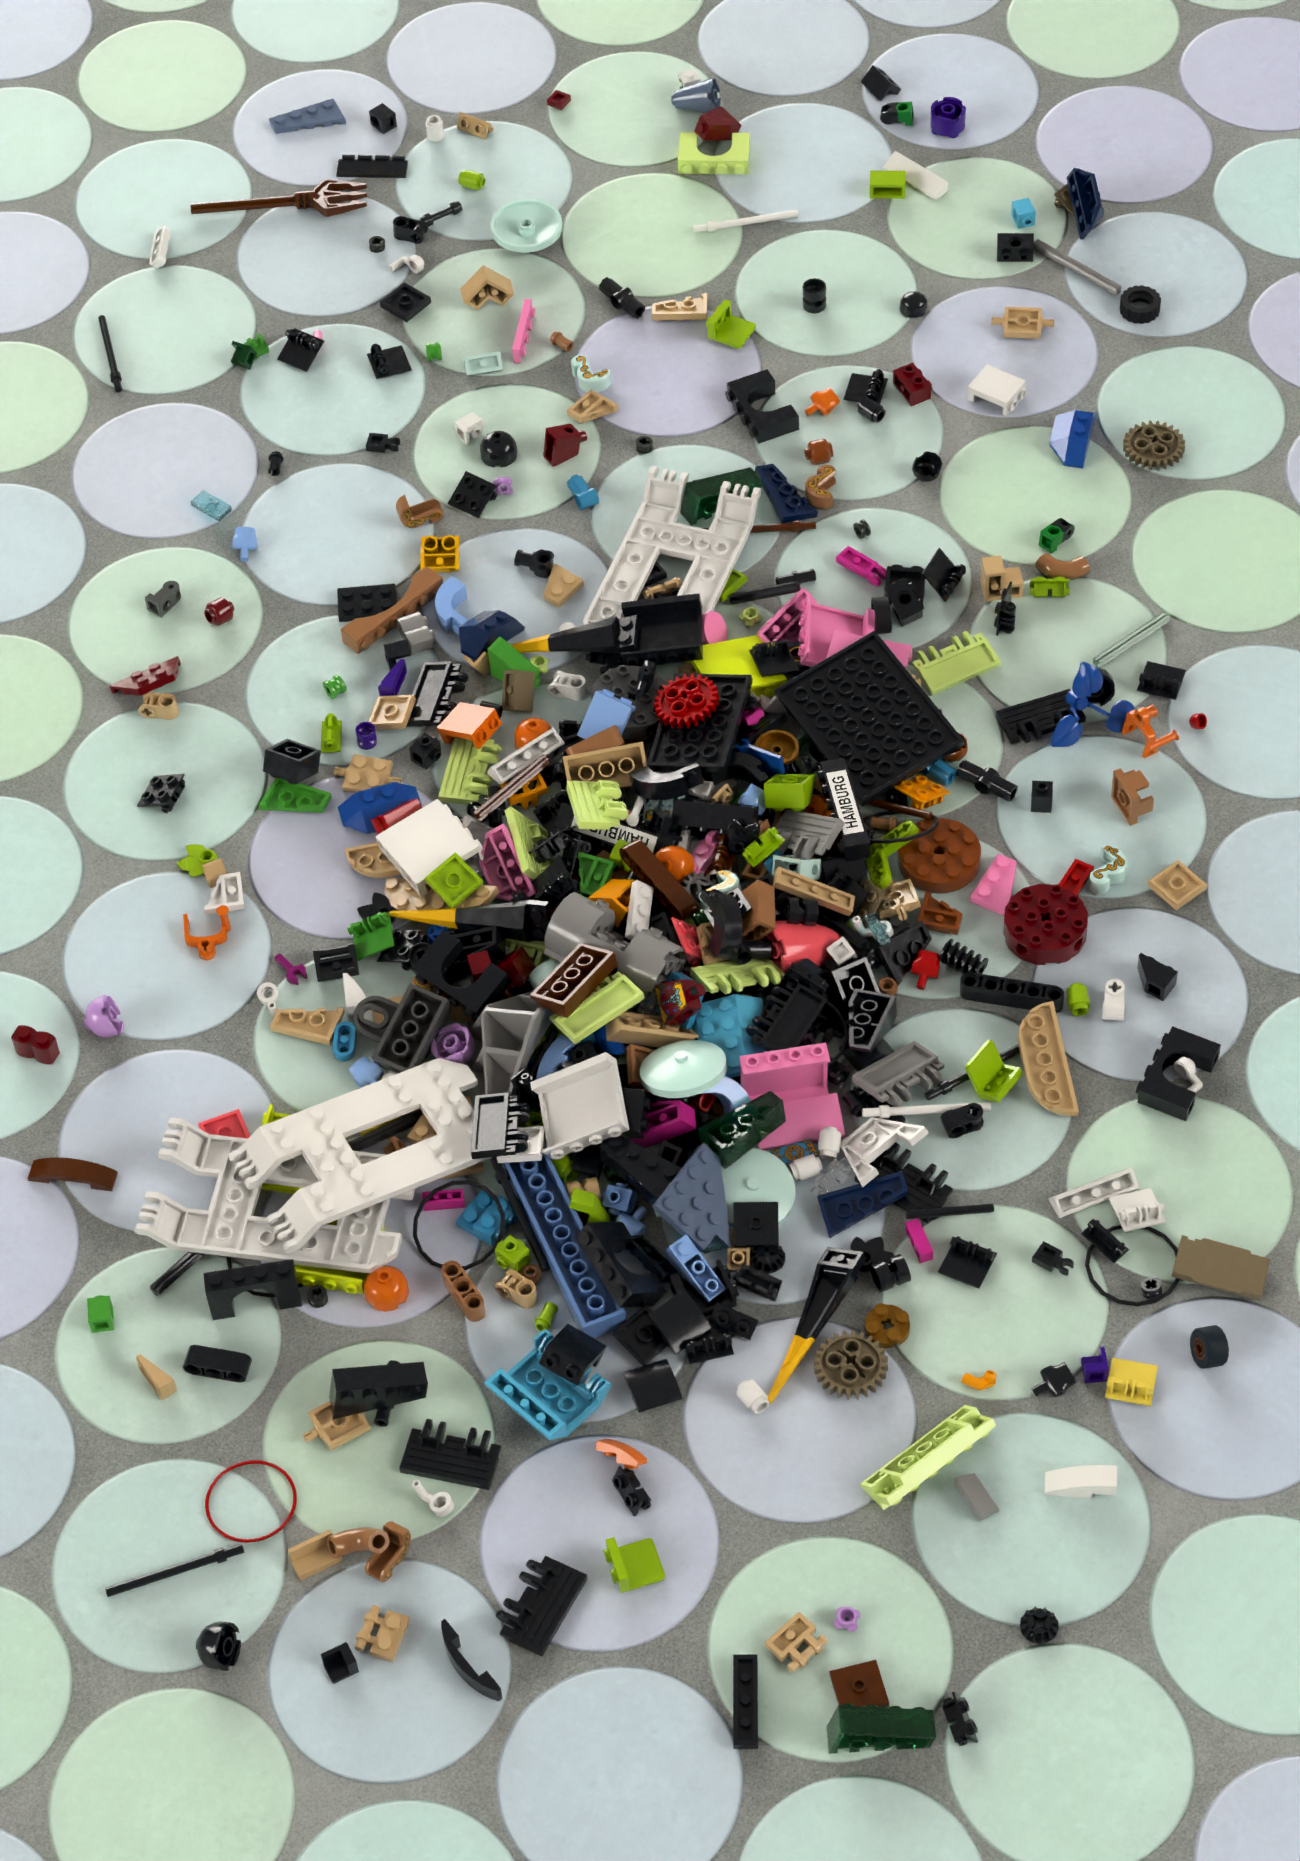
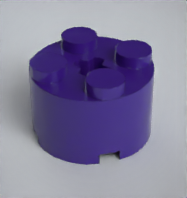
(947, 117)

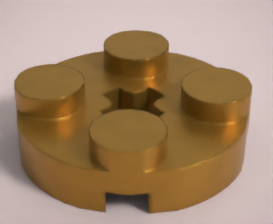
(887, 1314)

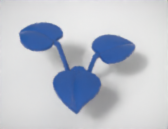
(1087, 681)

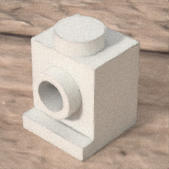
(469, 428)

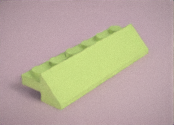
(927, 1456)

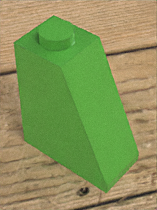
(505, 657)

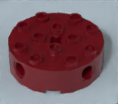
(1045, 924)

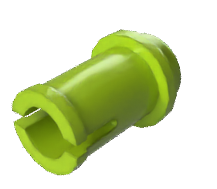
(546, 1316)

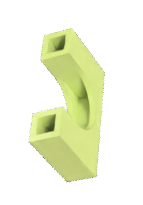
(732, 162)

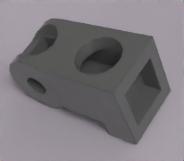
(164, 599)

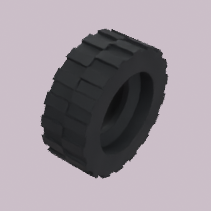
(1144, 294)

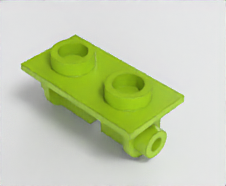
(1058, 586)
(331, 734)
(756, 853)

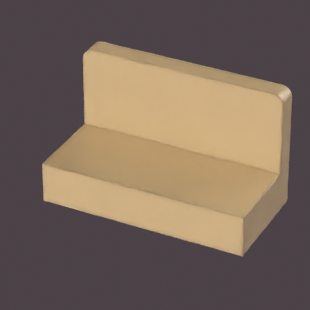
(312, 1556)

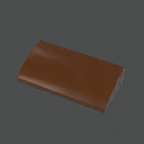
(574, 979)

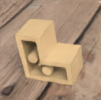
(486, 285)
(996, 578)

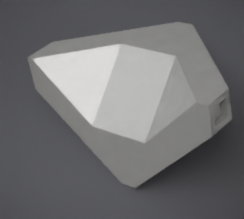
(505, 1041)

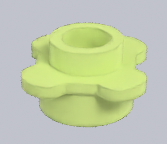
(750, 616)
(540, 662)

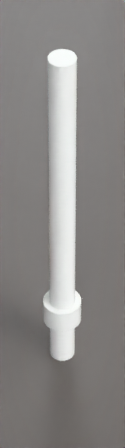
(711, 226)
(885, 1111)

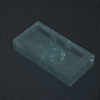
(211, 505)

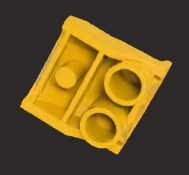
(440, 553)

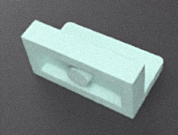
(483, 363)

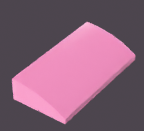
(805, 1120)

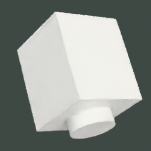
(688, 78)

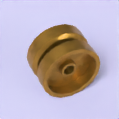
(780, 743)

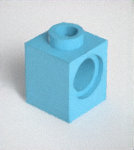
(1023, 213)

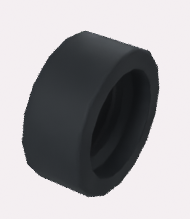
(883, 617)

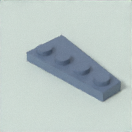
(308, 117)

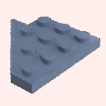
(697, 1201)

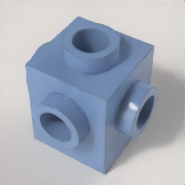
(619, 1199)

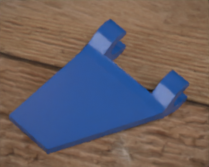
(772, 762)

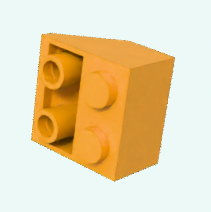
(617, 895)

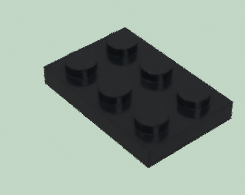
(364, 601)

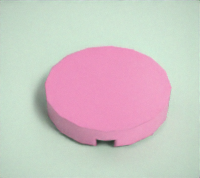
(714, 628)

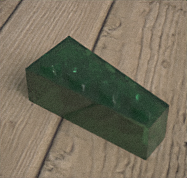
(702, 495)
(743, 1128)
(880, 1728)

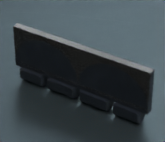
(367, 167)

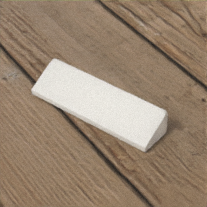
(917, 176)
(525, 756)
(1094, 1192)

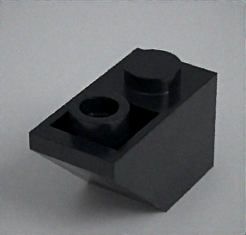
(1156, 977)

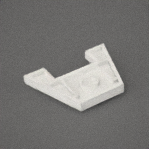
(872, 1140)

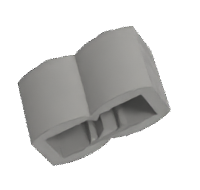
(416, 632)

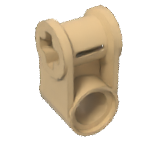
(161, 706)
(514, 1287)

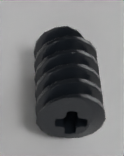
(960, 960)

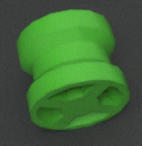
(433, 351)
(334, 686)

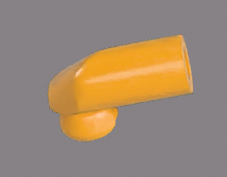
(980, 1383)

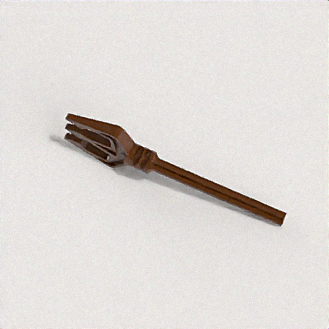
(321, 198)

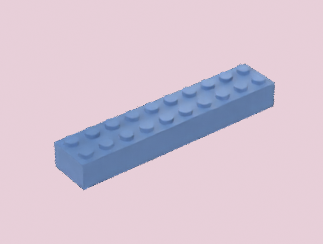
(555, 1229)

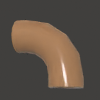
(1069, 569)
(357, 1540)

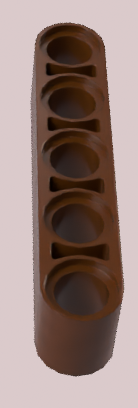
(655, 874)

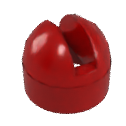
(1198, 721)

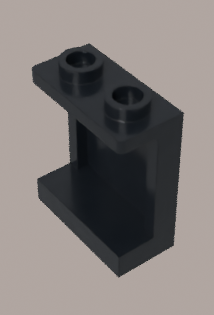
(727, 1297)
(572, 1354)

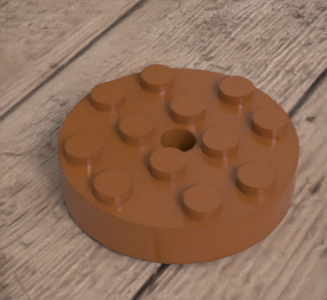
(942, 858)

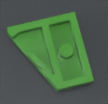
(594, 873)

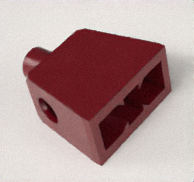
(562, 443)

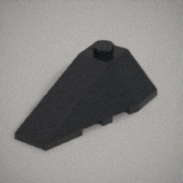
(869, 1018)

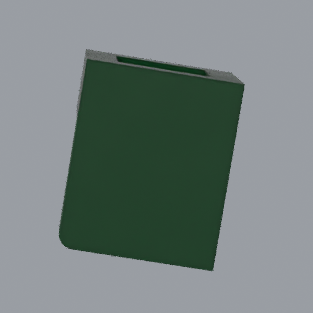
(243, 355)

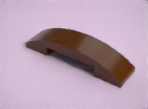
(73, 1170)

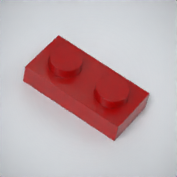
(1076, 876)

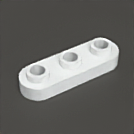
(160, 247)

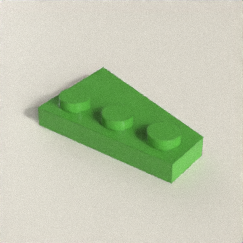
(294, 798)

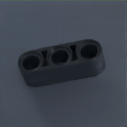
(217, 1363)

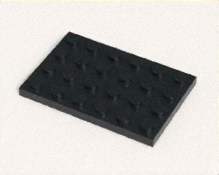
(709, 742)

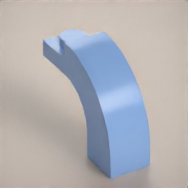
(447, 598)
(730, 1094)

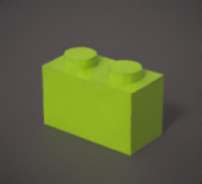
(887, 184)

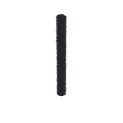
(949, 1211)

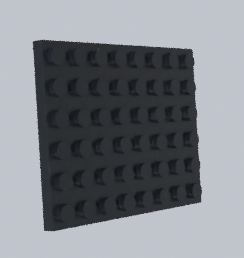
(871, 714)

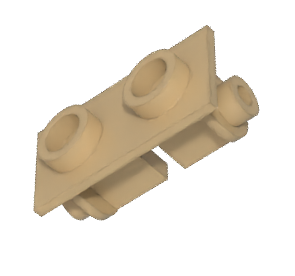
(474, 125)
(662, 588)

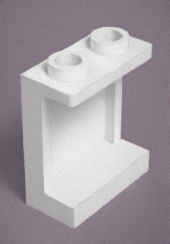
(997, 388)

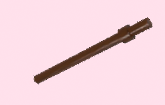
(796, 526)

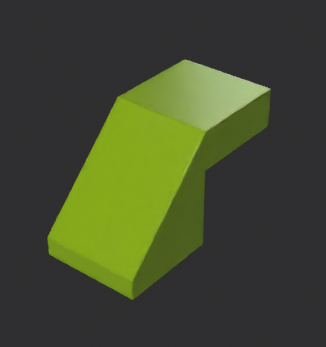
(589, 1203)

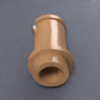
(558, 339)
(883, 823)

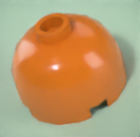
(529, 730)
(677, 861)
(386, 1288)

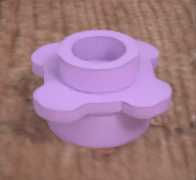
(506, 481)
(847, 1612)

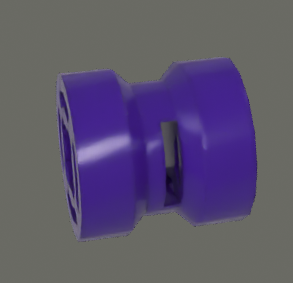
(366, 735)

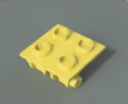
(1131, 1381)

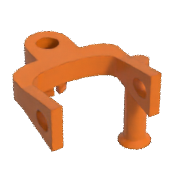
(1141, 718)
(207, 944)

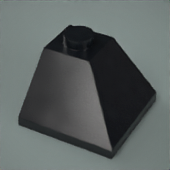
(861, 1060)

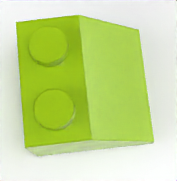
(789, 791)

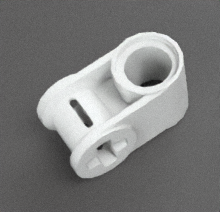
(569, 686)
(1114, 1001)

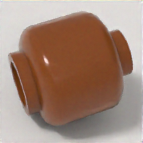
(819, 451)

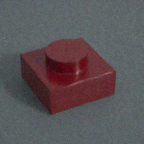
(559, 100)

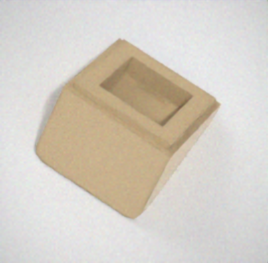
(212, 871)

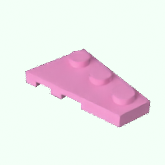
(996, 885)

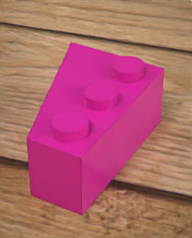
(667, 1121)

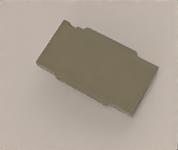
(1221, 1267)

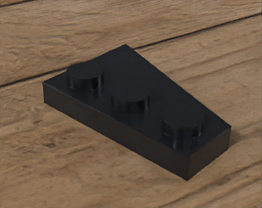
(902, 950)

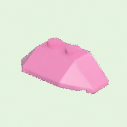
(785, 621)
(502, 865)

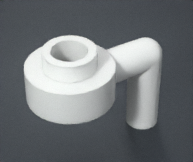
(414, 262)
(866, 932)
(270, 1002)
(1186, 1069)
(440, 1503)

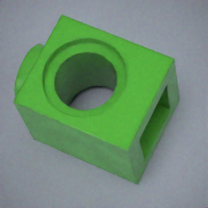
(100, 1314)

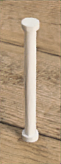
(633, 818)

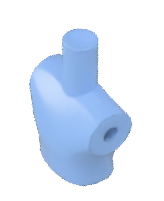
(244, 540)
(753, 796)
(365, 1072)
(633, 1222)

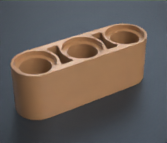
(605, 739)
(466, 1299)

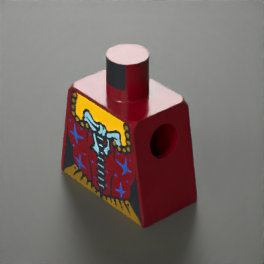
(679, 1000)

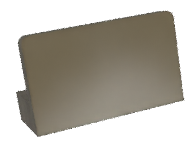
(518, 690)

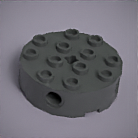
(623, 682)

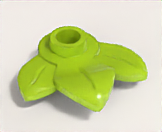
(197, 857)

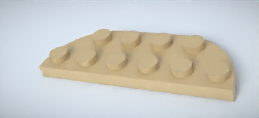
(371, 861)
(405, 898)
(1046, 1061)

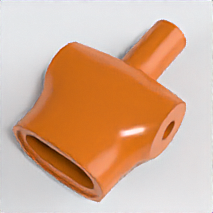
(823, 401)

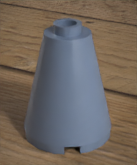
(698, 97)

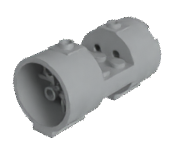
(643, 961)

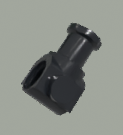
(539, 562)

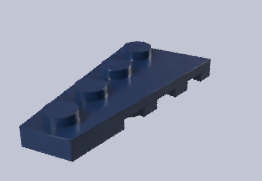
(783, 496)
(855, 1203)

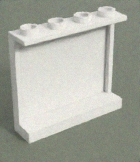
(425, 842)
(581, 1105)

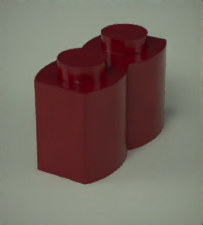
(35, 1044)

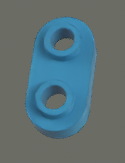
(344, 1043)

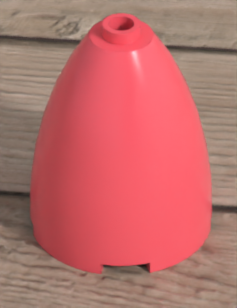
(798, 942)

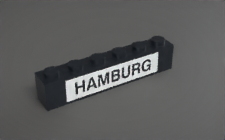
(844, 805)
(610, 837)

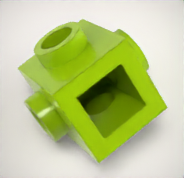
(512, 1254)

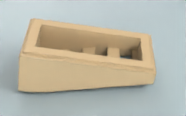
(159, 1380)

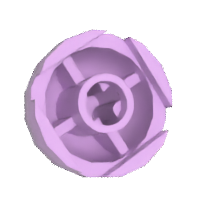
(103, 1018)
(454, 1044)

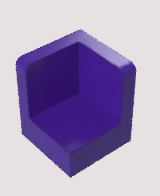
(1095, 1367)

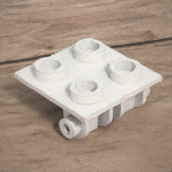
(1137, 1209)

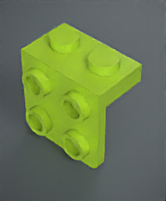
(728, 328)
(990, 1075)
(633, 1564)

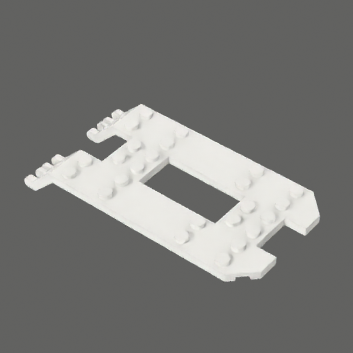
(656, 533)
(345, 1182)
(229, 1223)

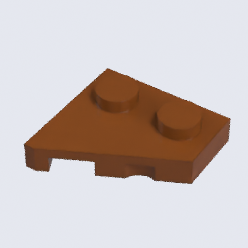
(939, 916)

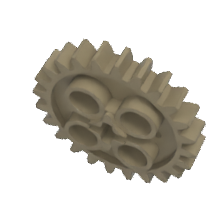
(1154, 445)
(850, 1365)

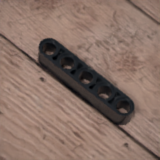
(1009, 991)

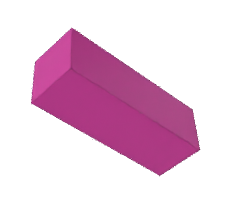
(444, 1200)
(919, 1240)

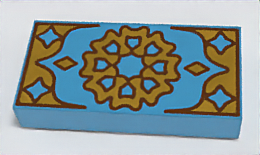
(795, 1151)

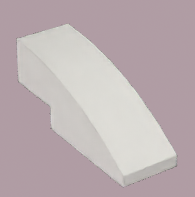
(353, 996)
(1081, 1481)

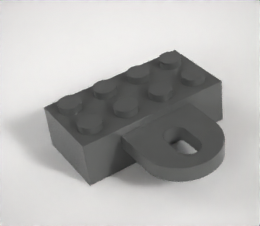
(406, 1028)

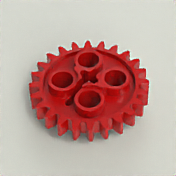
(686, 701)

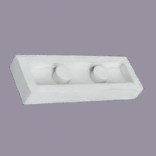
(639, 909)

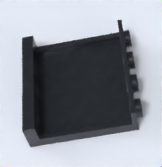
(667, 630)

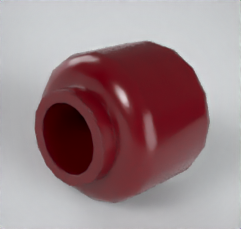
(219, 611)

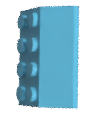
(725, 1025)
(545, 1398)

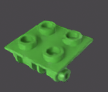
(372, 935)

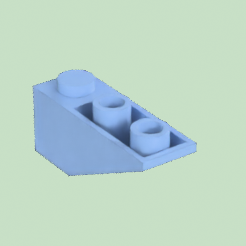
(694, 1268)

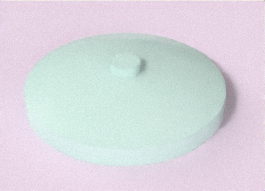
(526, 225)
(683, 1069)
(759, 1178)

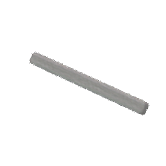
(1077, 267)

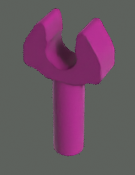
(292, 970)

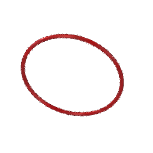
(260, 1538)

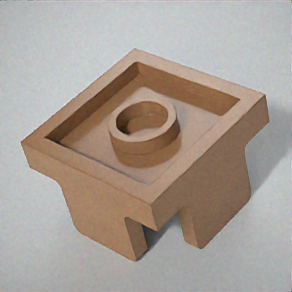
(1126, 797)

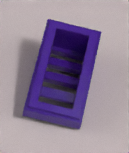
(393, 680)

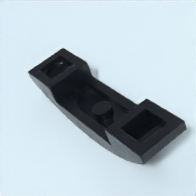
(484, 1683)

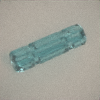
(877, 929)

